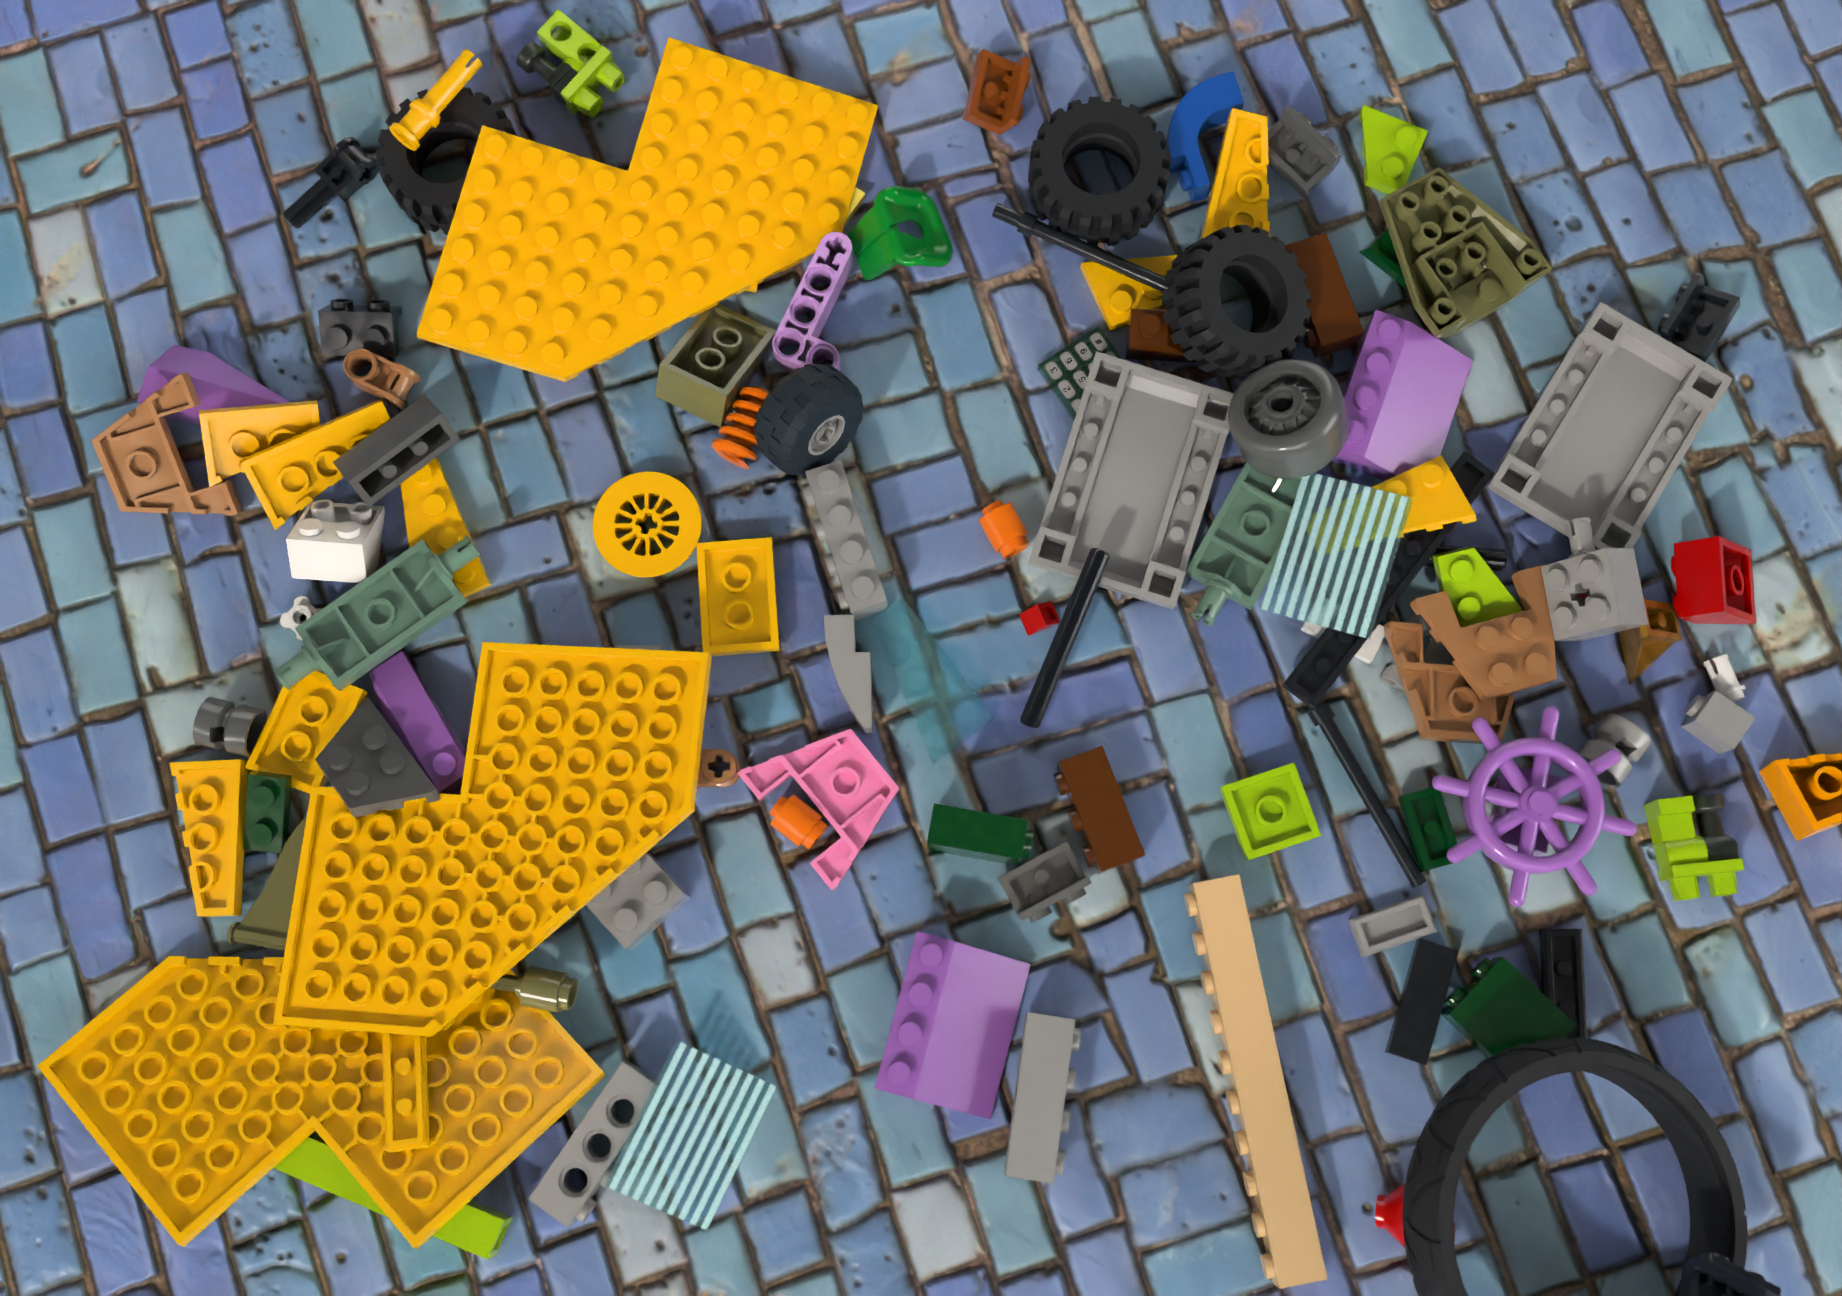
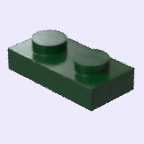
(267, 811)
(1428, 827)

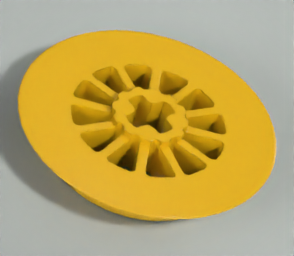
(625, 492)

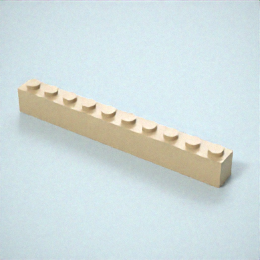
(1256, 1083)

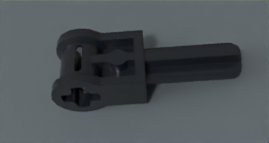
(337, 176)

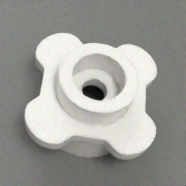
(292, 618)

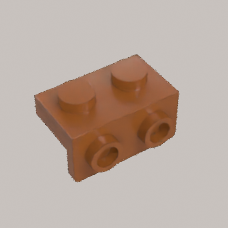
(997, 92)

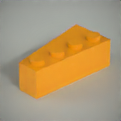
(1807, 792)

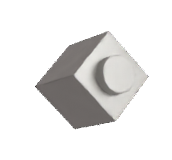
(1717, 721)

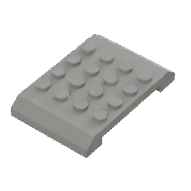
(1608, 430)
(1134, 479)

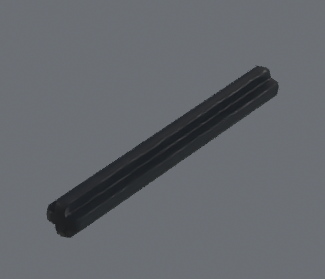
(1064, 638)

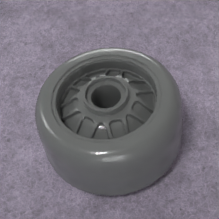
(1289, 418)

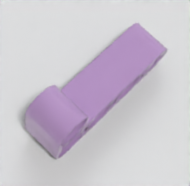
(814, 302)

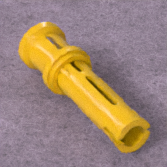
(426, 111)

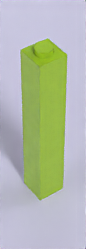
(472, 1228)

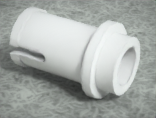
(1724, 677)

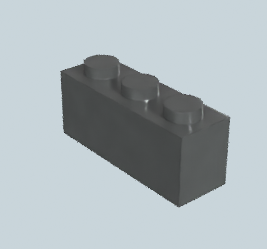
(396, 450)

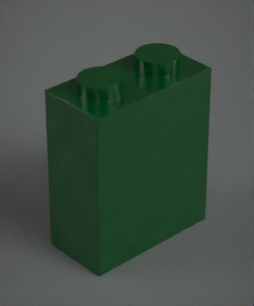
(979, 835)
(1503, 1009)

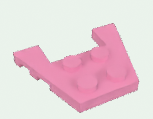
(842, 784)

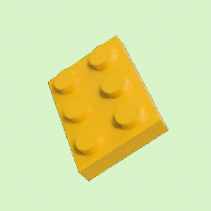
(738, 596)
(302, 727)

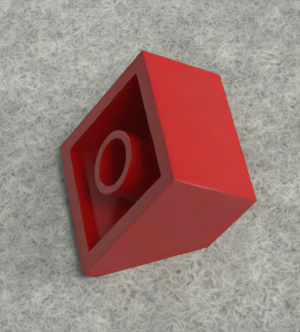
(1713, 582)

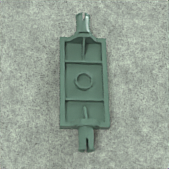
(1242, 542)
(379, 615)

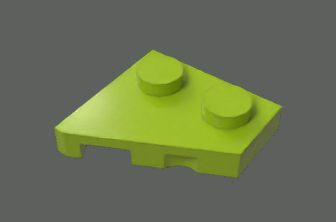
(1388, 149)
(1472, 587)

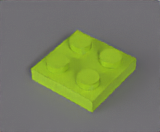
(1270, 811)

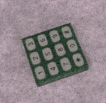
(1069, 368)

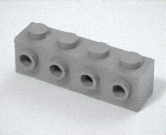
(847, 542)
(1040, 1098)

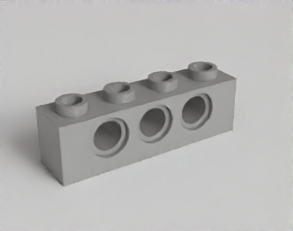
(554, 1191)

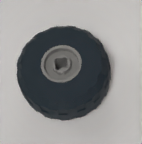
(808, 418)

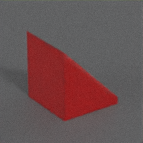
(1039, 617)

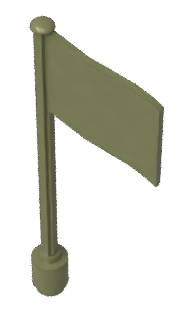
(270, 915)

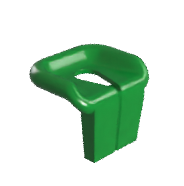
(881, 244)

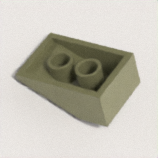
(713, 363)

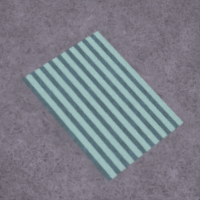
(1337, 554)
(690, 1135)

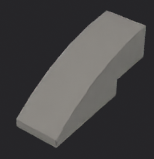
(850, 668)

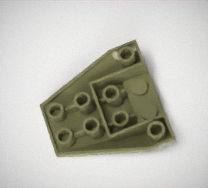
(1457, 253)

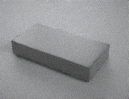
(1392, 926)

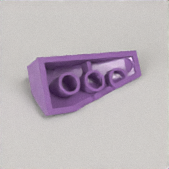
(214, 381)
(419, 723)

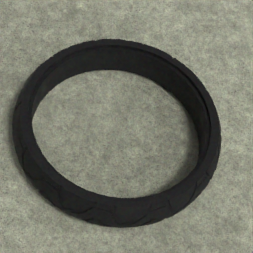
(1438, 1157)

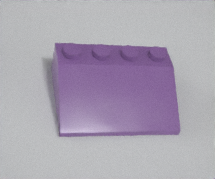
(1400, 397)
(952, 1025)

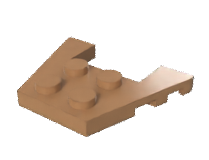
(146, 464)
(1502, 652)
(1439, 693)

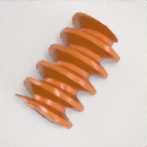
(740, 434)

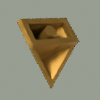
(1647, 643)

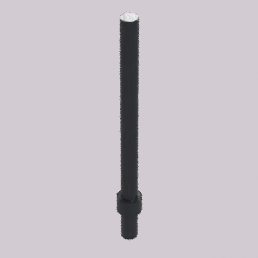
(1029, 225)
(1323, 716)

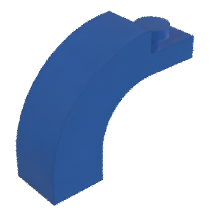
(1197, 112)

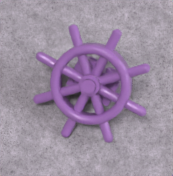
(1529, 803)

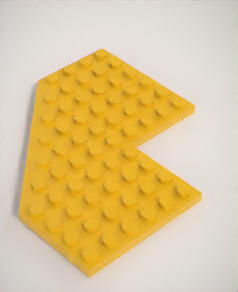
(580, 260)
(563, 788)
(209, 1095)

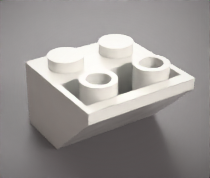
(336, 541)

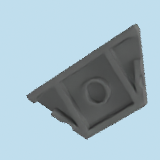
(372, 765)

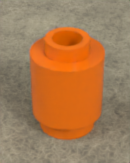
(1004, 529)
(797, 821)

